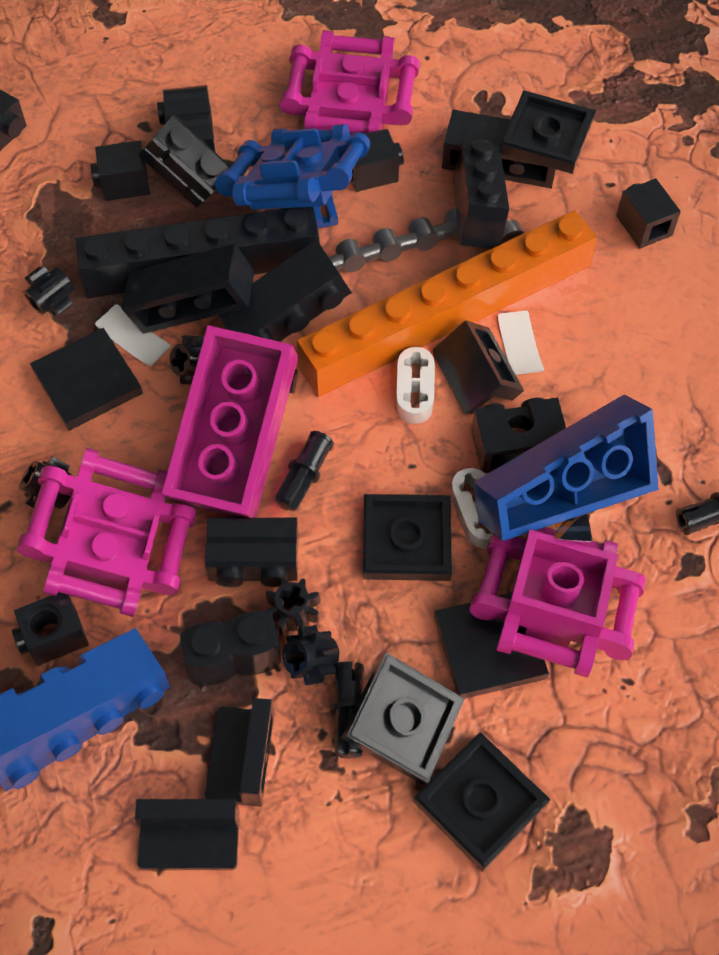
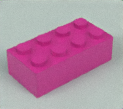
(230, 423)

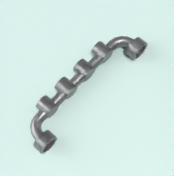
(420, 235)

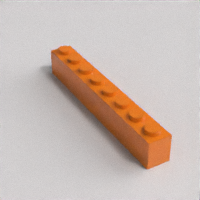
(444, 302)

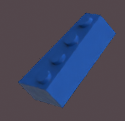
(573, 472)
(75, 706)

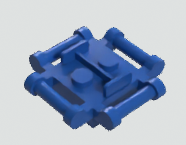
(294, 169)

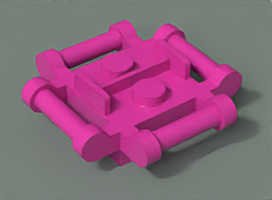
(350, 86)
(106, 534)
(559, 599)

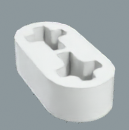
(423, 385)
(466, 508)

